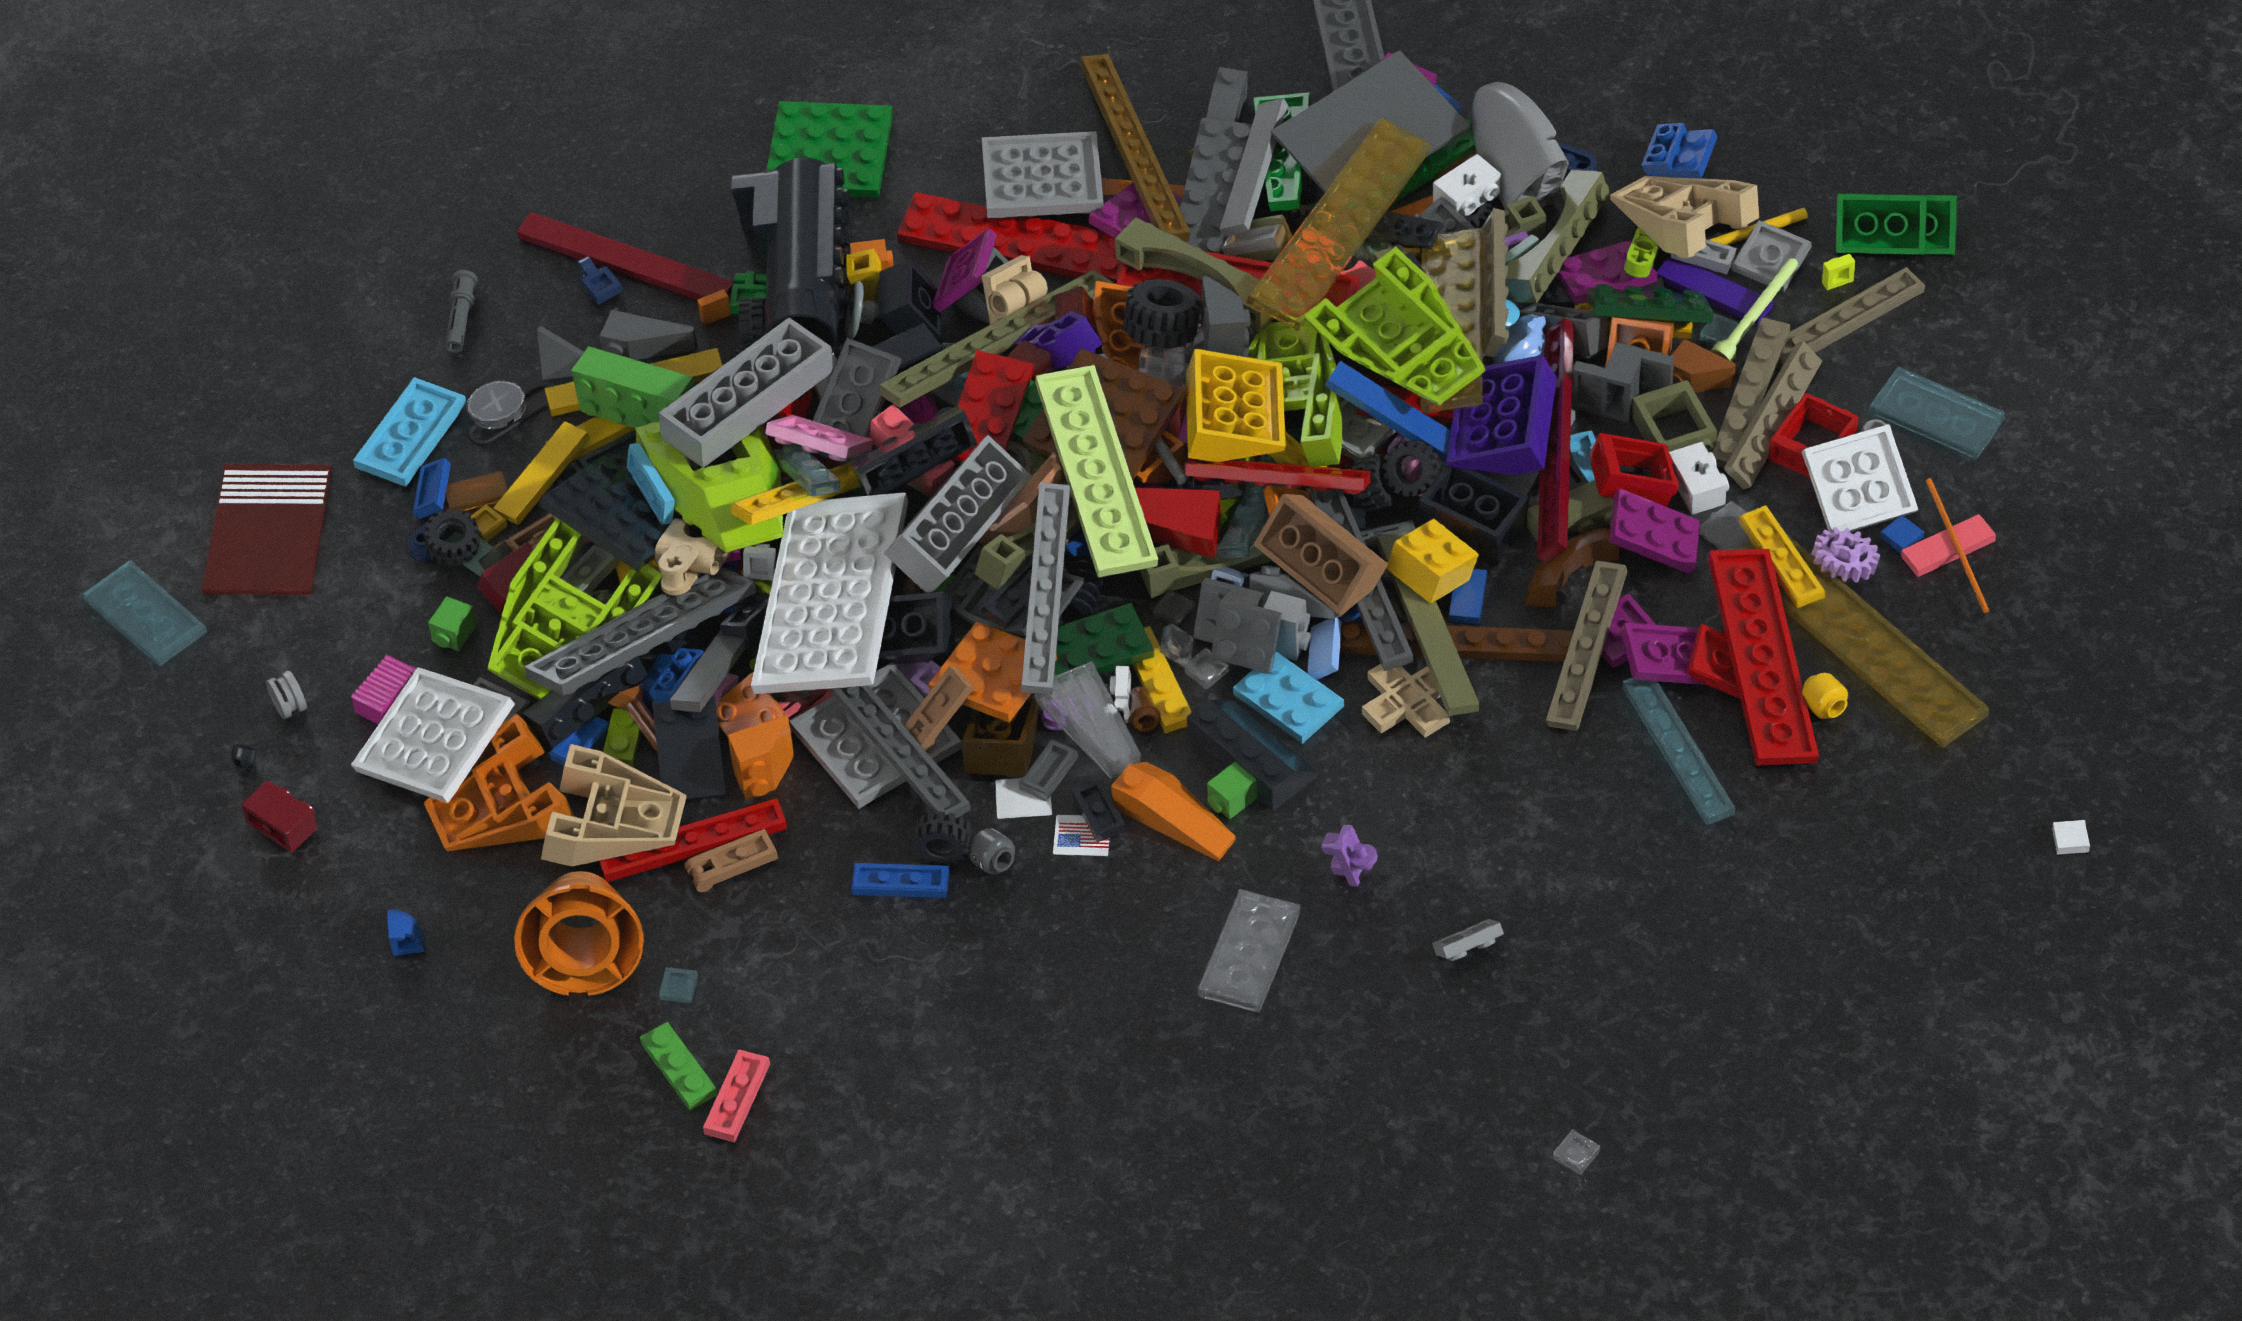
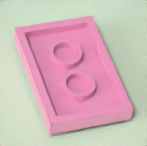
(818, 437)

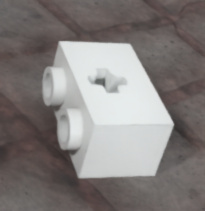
(1468, 185)
(1699, 478)

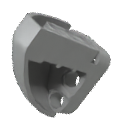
(1514, 140)

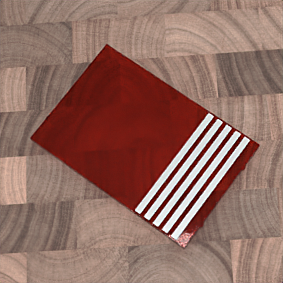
(267, 529)

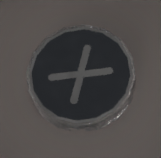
(496, 404)

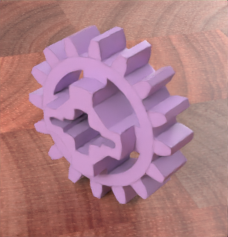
(1845, 554)

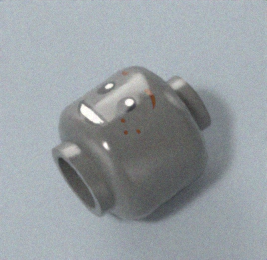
(991, 851)

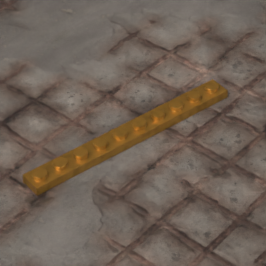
(1134, 146)

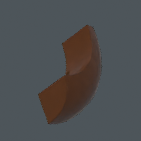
(1581, 552)

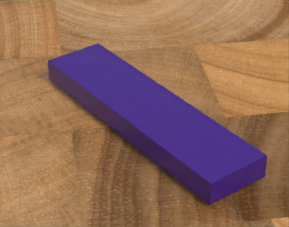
(1717, 290)

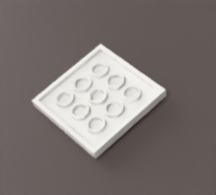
(432, 734)

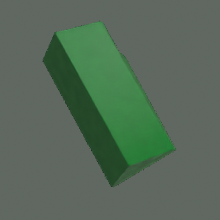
(1896, 224)

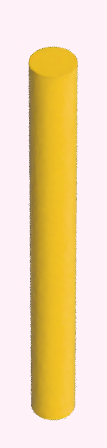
(1779, 221)

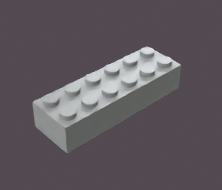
(745, 392)
(958, 515)

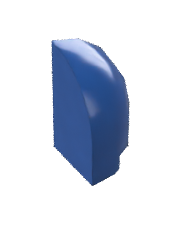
(404, 933)

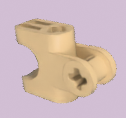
(685, 558)

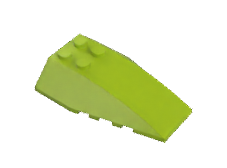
(1401, 331)

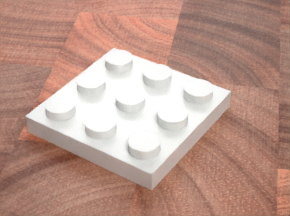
(1860, 480)

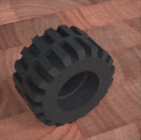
(1162, 313)

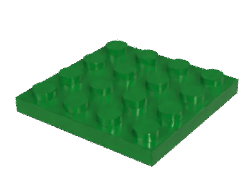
(838, 133)

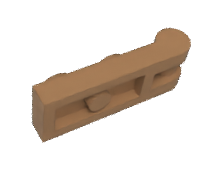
(938, 707)
(731, 860)

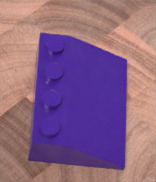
(1512, 422)

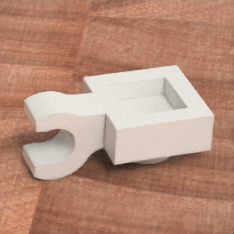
(1121, 687)

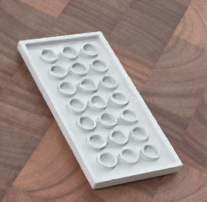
(829, 595)

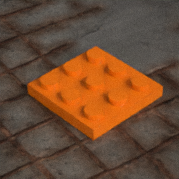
(994, 667)

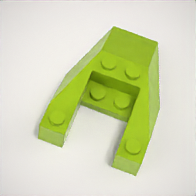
(1305, 370)
(707, 493)
(549, 613)

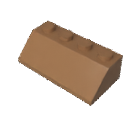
(1319, 553)

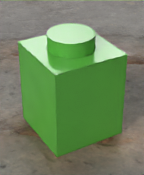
(452, 624)
(1231, 790)

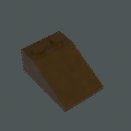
(999, 745)

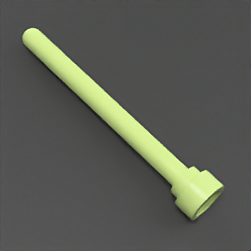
(1727, 348)

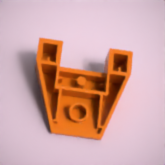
(493, 798)

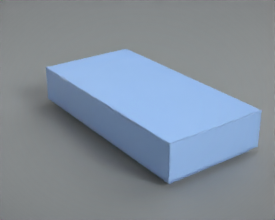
(1324, 648)

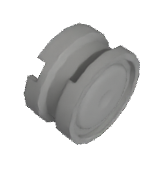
(286, 694)

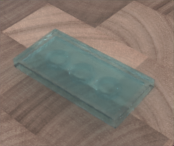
(1937, 412)
(144, 613)

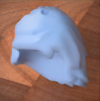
(1524, 340)

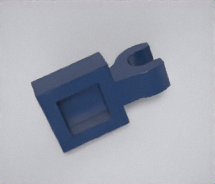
(598, 283)

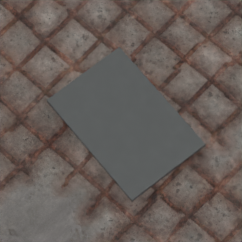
(1335, 127)

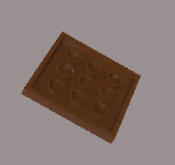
(1138, 407)

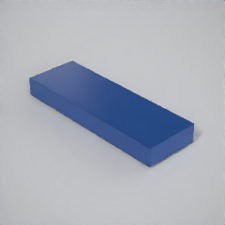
(900, 880)

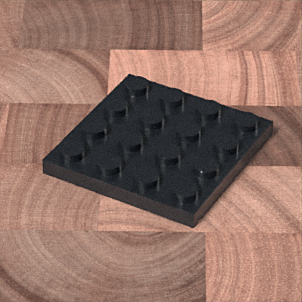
(609, 511)

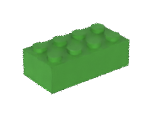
(625, 388)

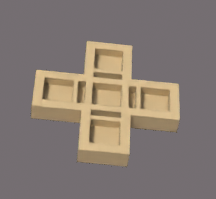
(1404, 698)

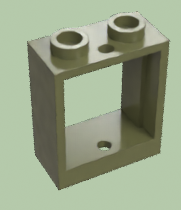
(1669, 401)

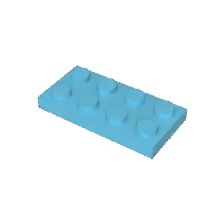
(409, 431)

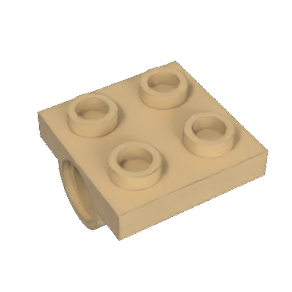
(1012, 287)

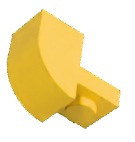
(863, 267)

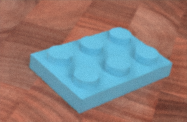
(1289, 698)

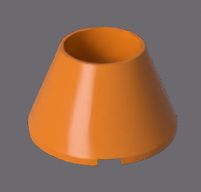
(579, 958)

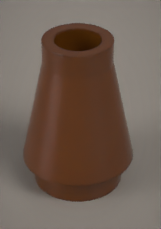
(1143, 711)

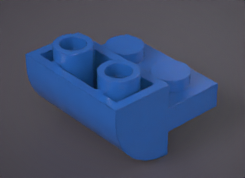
(1678, 151)
(668, 674)

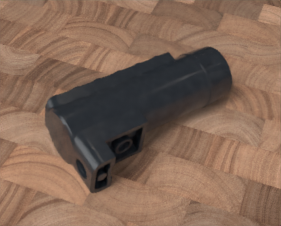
(802, 241)

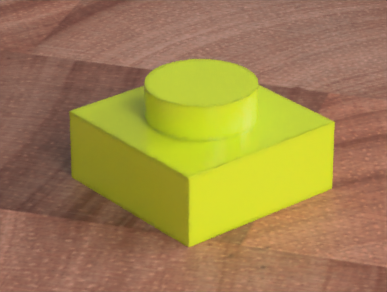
(1838, 271)

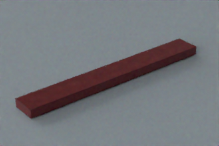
(621, 257)

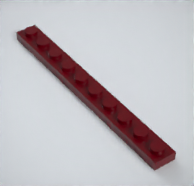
(1555, 476)

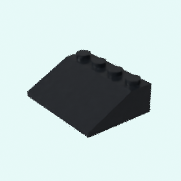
(914, 452)

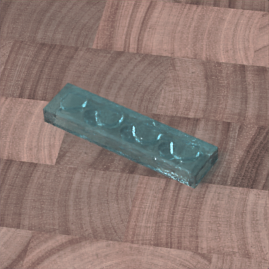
(806, 470)

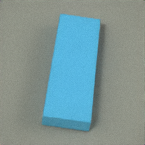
(650, 483)

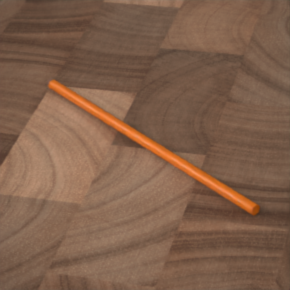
(1957, 545)

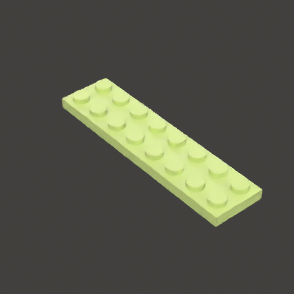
(1096, 471)

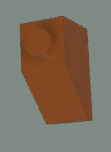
(1702, 368)

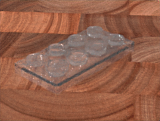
(1249, 950)

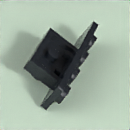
(1407, 230)

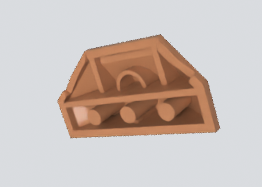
(1023, 508)

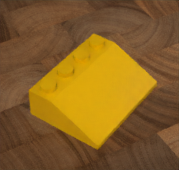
(1233, 407)

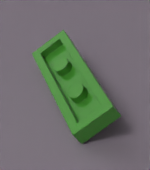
(678, 1066)

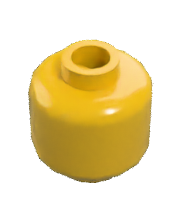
(1825, 695)

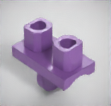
(1349, 854)

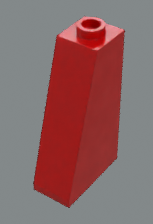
(1183, 518)

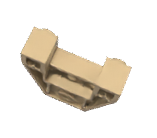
(1681, 209)
(623, 812)

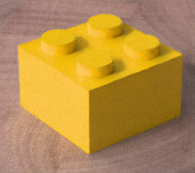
(1432, 561)

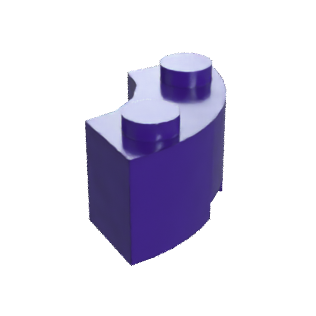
(1063, 338)

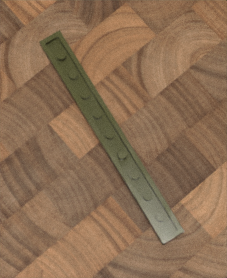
(992, 339)

